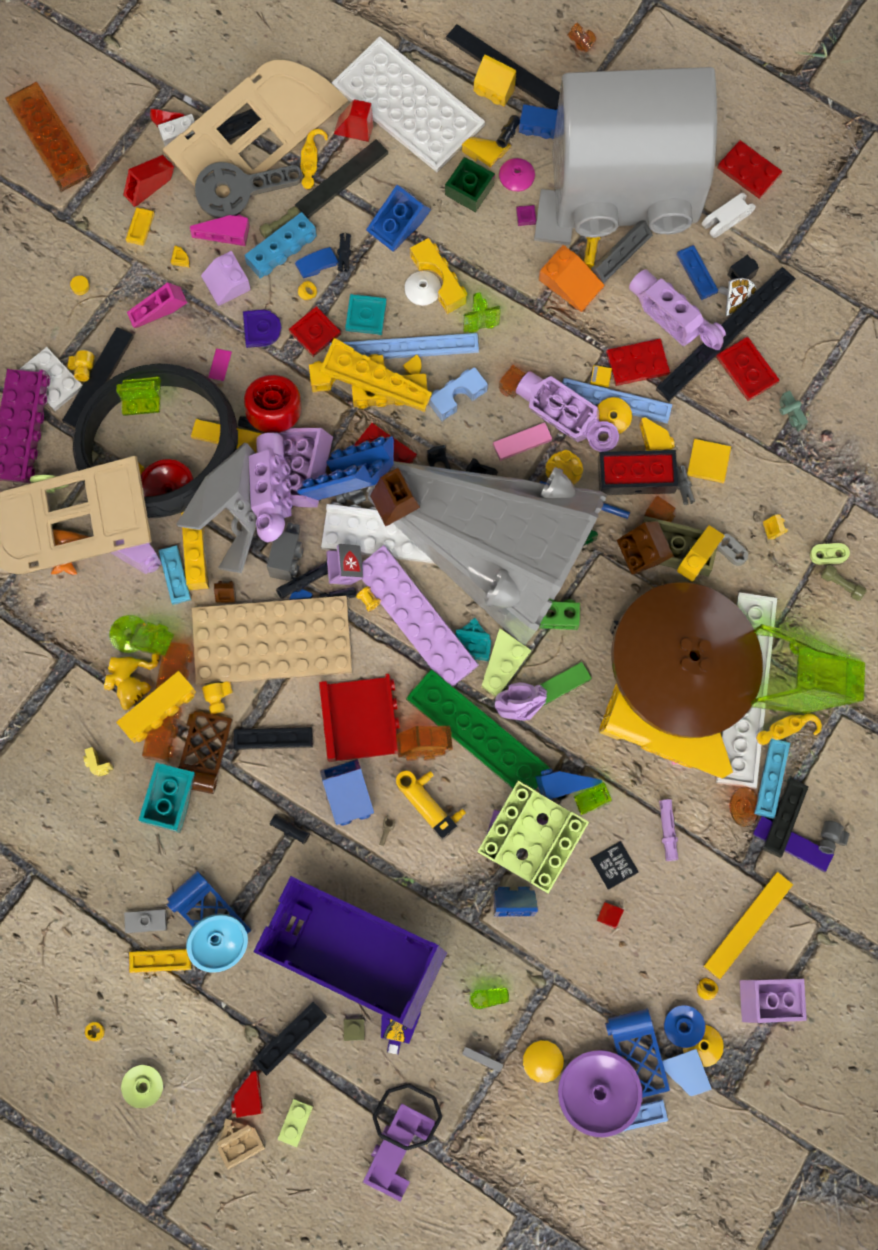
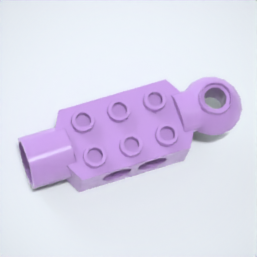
(674, 311)
(567, 411)

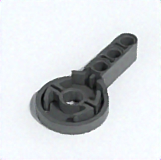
(239, 185)

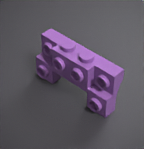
(388, 1156)

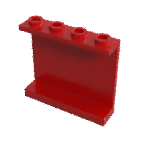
(359, 718)

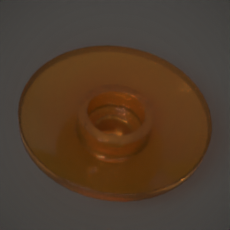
(743, 806)

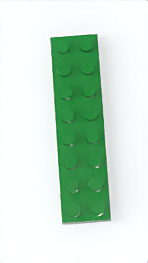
(476, 731)

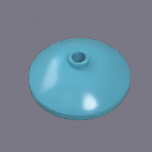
(217, 953)

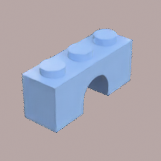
(468, 383)

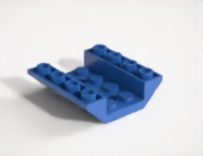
(352, 469)

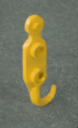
(309, 158)
(787, 727)

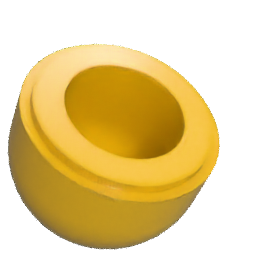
(303, 293)
(705, 994)

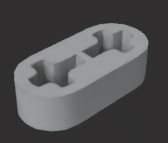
(736, 547)

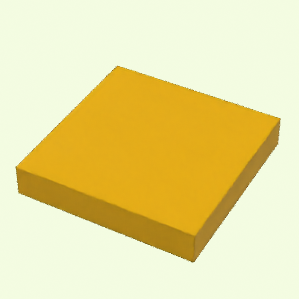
(708, 461)

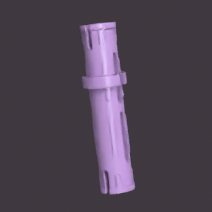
(669, 836)

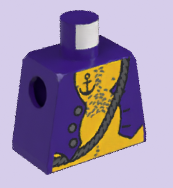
(396, 1033)

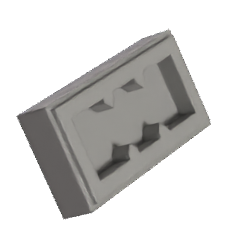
(145, 921)
(483, 1058)

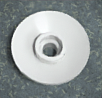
(422, 295)

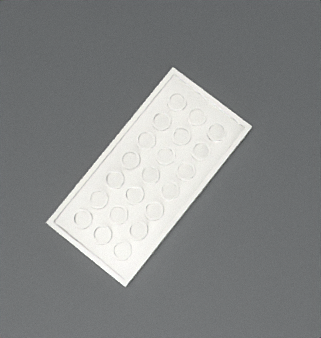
(409, 104)

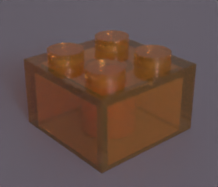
(424, 742)

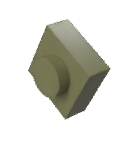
(354, 1030)

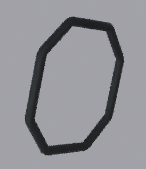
(394, 1141)

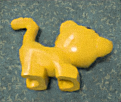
(129, 689)

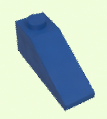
(558, 783)

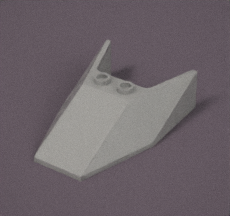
(226, 488)

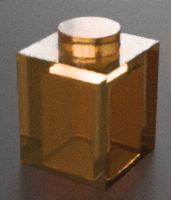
(510, 381)
(661, 510)

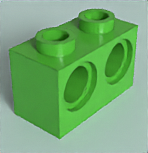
(560, 621)

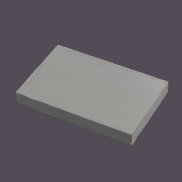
(546, 225)

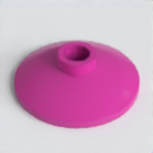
(517, 181)

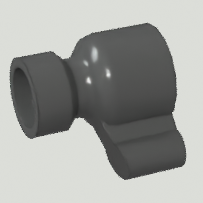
(355, 496)
(832, 833)

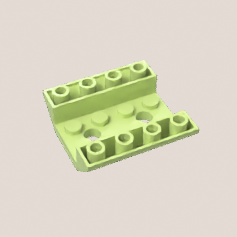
(546, 844)

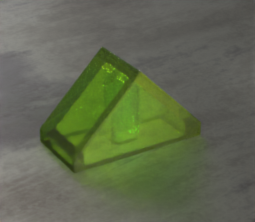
(593, 799)

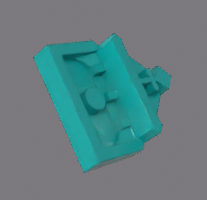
(475, 640)

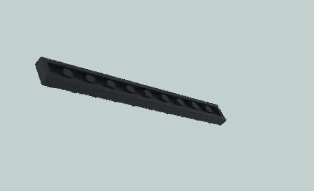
(733, 327)

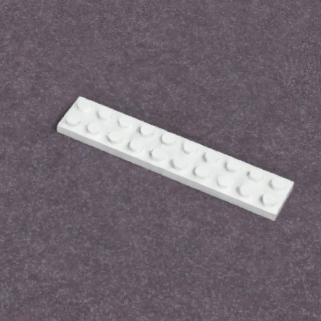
(741, 737)

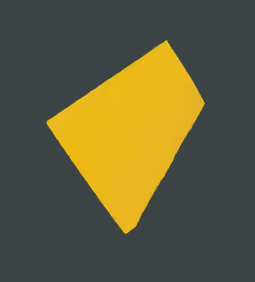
(484, 150)

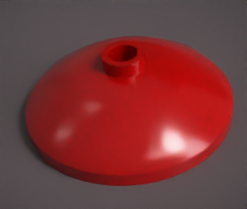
(163, 476)

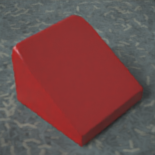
(610, 915)

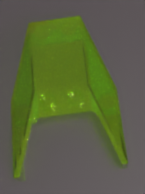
(823, 676)

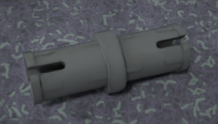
(684, 486)

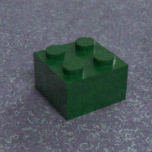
(469, 184)

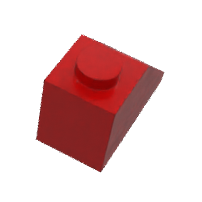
(248, 1098)

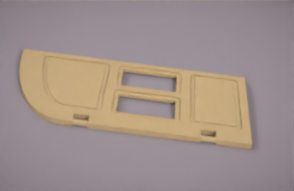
(286, 99)
(114, 507)

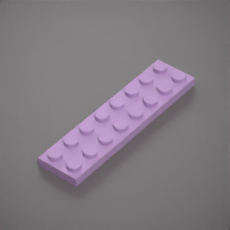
(417, 617)

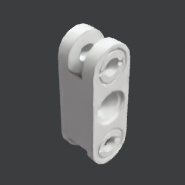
(728, 215)

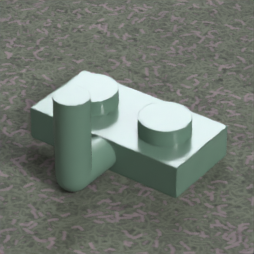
(792, 408)

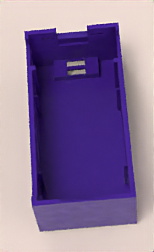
(352, 952)

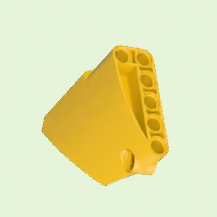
(700, 753)

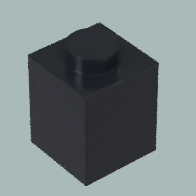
(744, 268)

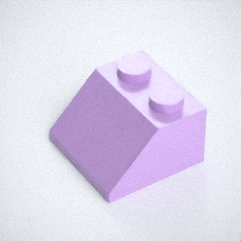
(225, 279)

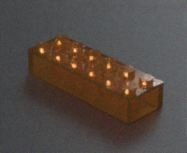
(48, 136)

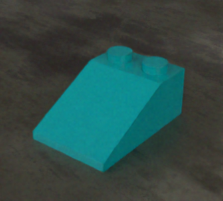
(167, 798)

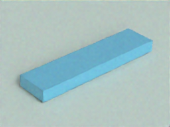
(772, 778)

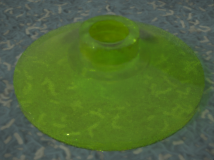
(117, 636)

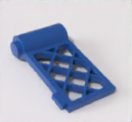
(191, 893)
(632, 1026)

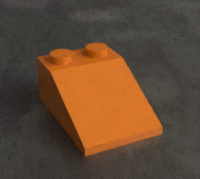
(570, 278)

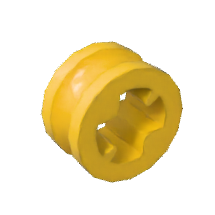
(89, 1027)

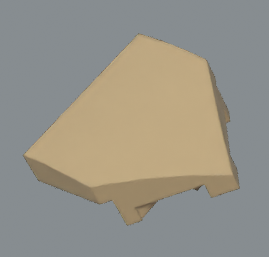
(238, 1143)

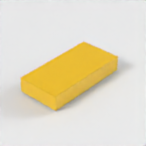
(140, 226)

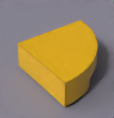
(180, 257)
(413, 366)

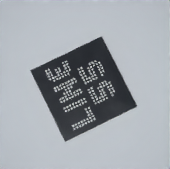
(614, 865)

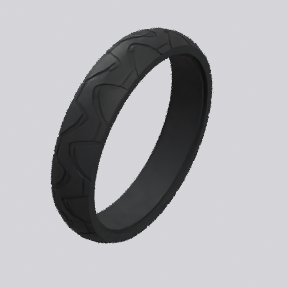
(170, 375)

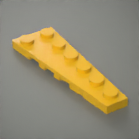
(358, 370)

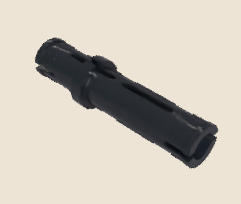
(296, 584)

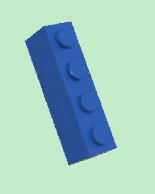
(538, 121)

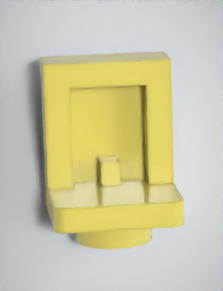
(91, 760)

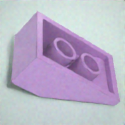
(773, 1000)

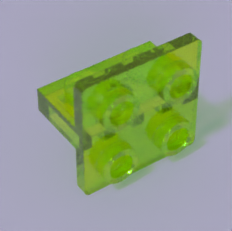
(481, 316)
(140, 396)

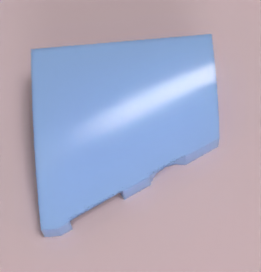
(688, 1072)

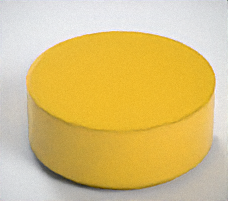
(79, 285)

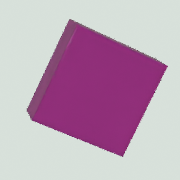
(526, 215)

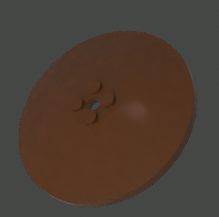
(660, 677)

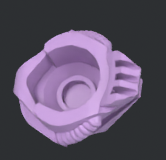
(516, 704)

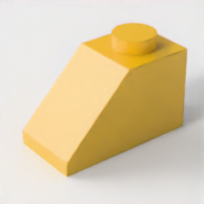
(655, 436)

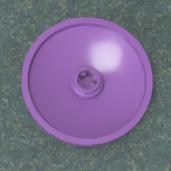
(600, 1093)

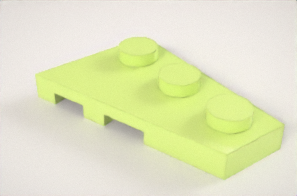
(504, 662)

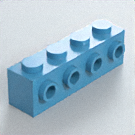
(280, 245)

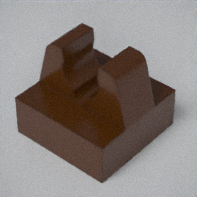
(224, 592)

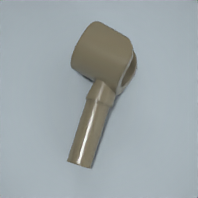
(387, 829)

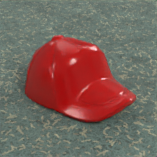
(159, 117)

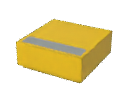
(601, 376)

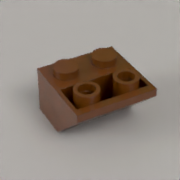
(393, 497)
(644, 547)

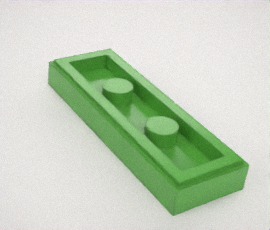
(566, 682)

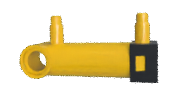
(427, 806)

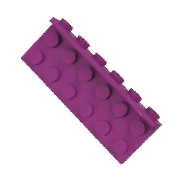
(21, 422)

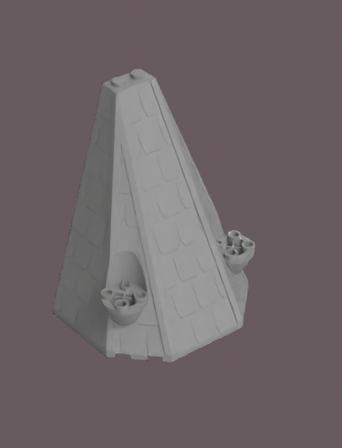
(500, 536)

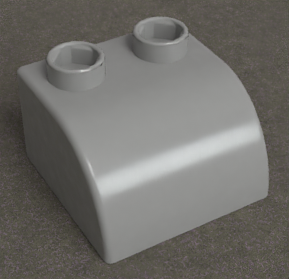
(634, 149)

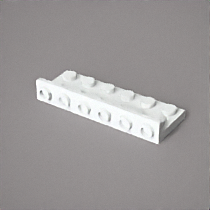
(365, 528)

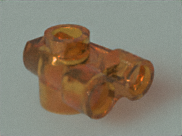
(583, 39)

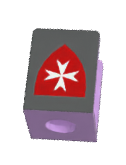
(345, 564)

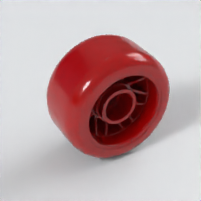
(272, 404)

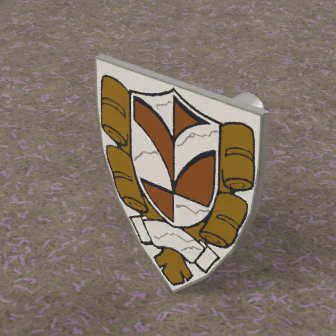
(737, 293)

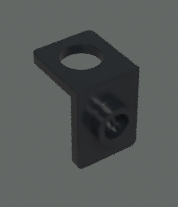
(437, 454)

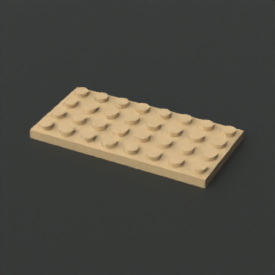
(271, 640)

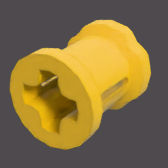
(368, 598)

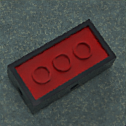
(637, 472)

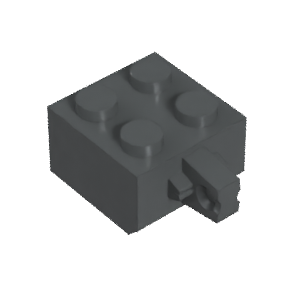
(285, 554)

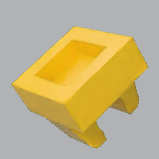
(774, 526)

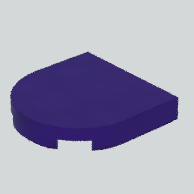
(261, 328)

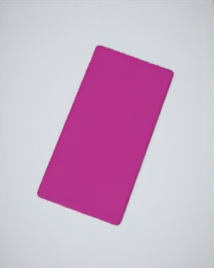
(220, 364)

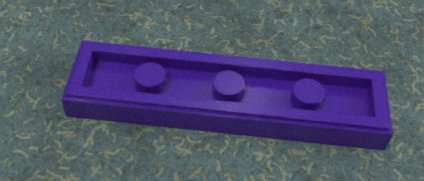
(797, 846)

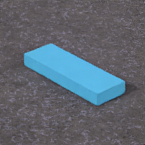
(174, 575)

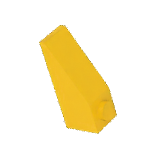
(700, 553)

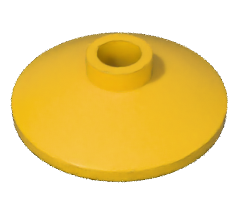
(620, 407)
(714, 1050)

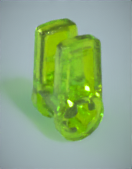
(492, 997)

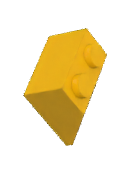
(495, 81)

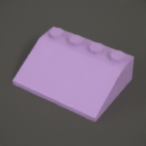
(307, 455)

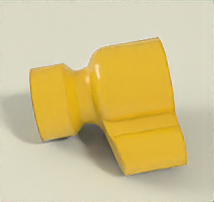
(82, 364)
(214, 693)

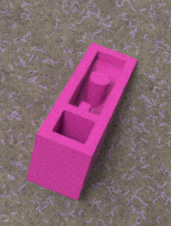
(224, 230)
(157, 305)

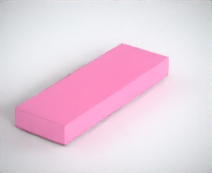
(522, 441)

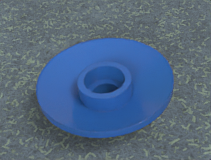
(694, 1022)

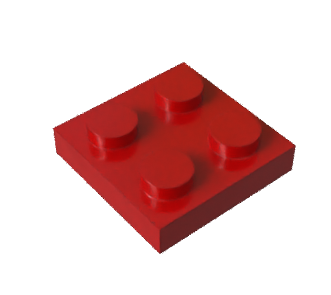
(314, 331)

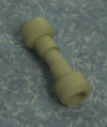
(268, 229)
(829, 574)

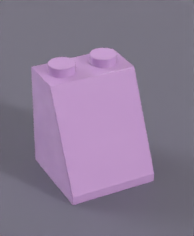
(140, 557)

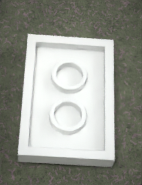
(62, 382)

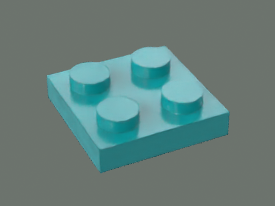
(366, 314)

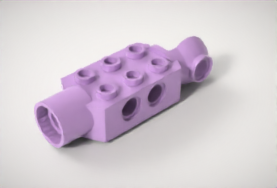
(270, 486)

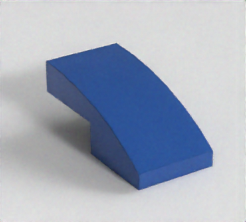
(315, 262)

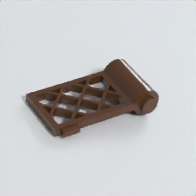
(205, 779)

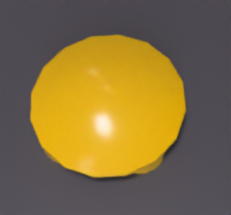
(568, 462)
(543, 1061)

